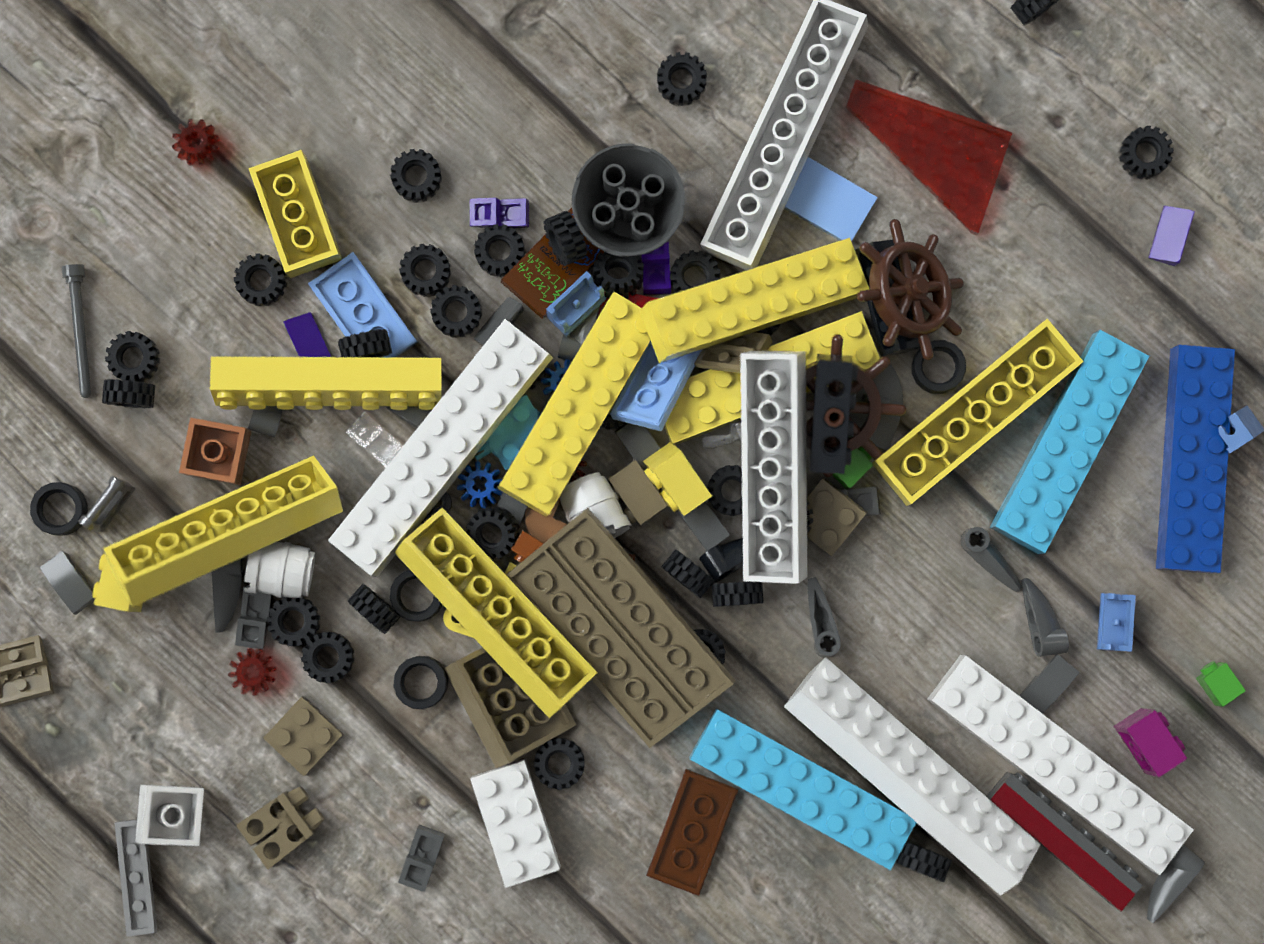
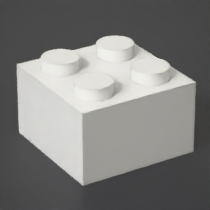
(169, 815)

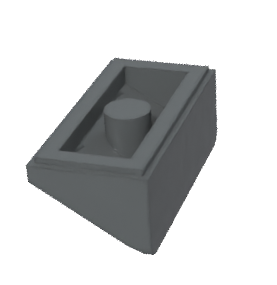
(508, 310)

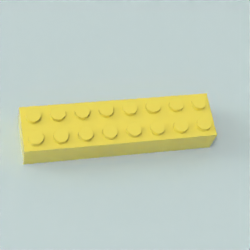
(753, 300)
(325, 382)
(714, 396)
(577, 406)
(977, 412)
(223, 530)
(495, 612)

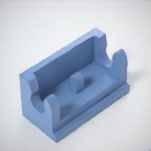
(575, 304)
(1244, 426)
(1116, 622)

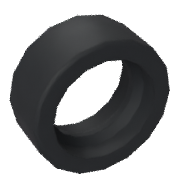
(940, 388)
(38, 501)
(401, 610)
(399, 680)

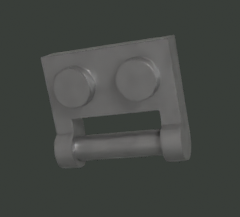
(107, 505)

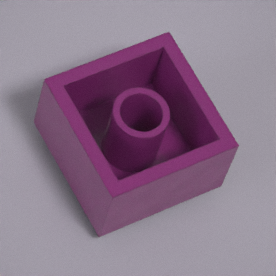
(1151, 742)

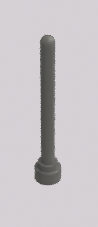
(74, 276)

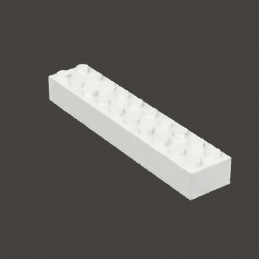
(784, 134)
(440, 448)
(1060, 764)
(913, 776)

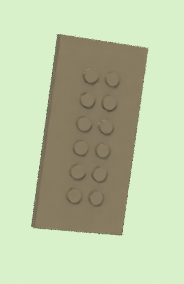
(622, 626)

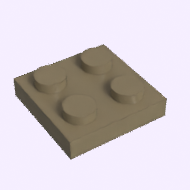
(833, 516)
(303, 736)

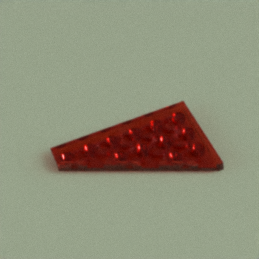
(941, 149)

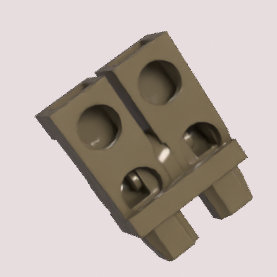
(288, 821)

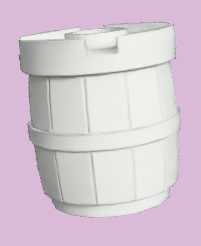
(597, 495)
(280, 570)

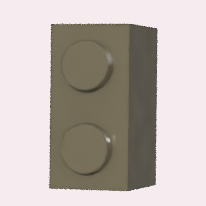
(637, 494)

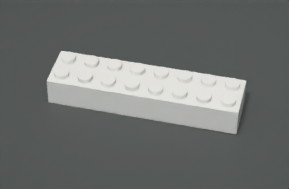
(774, 466)

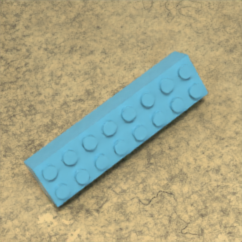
(1069, 442)
(802, 789)

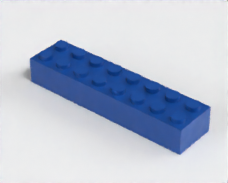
(1195, 459)

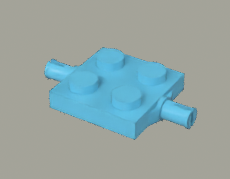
(511, 433)

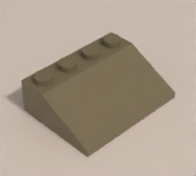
(501, 710)

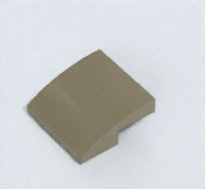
(727, 355)
(24, 671)

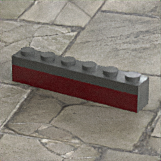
(1064, 841)

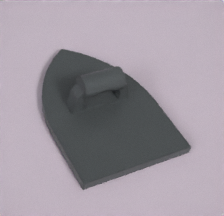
(890, 393)

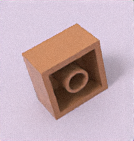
(215, 451)

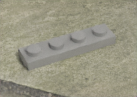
(135, 880)

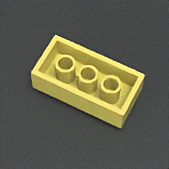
(295, 214)

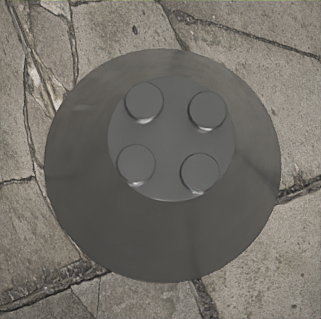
(628, 200)

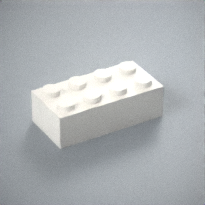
(515, 823)

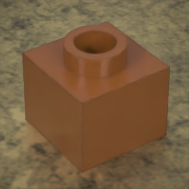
(525, 546)

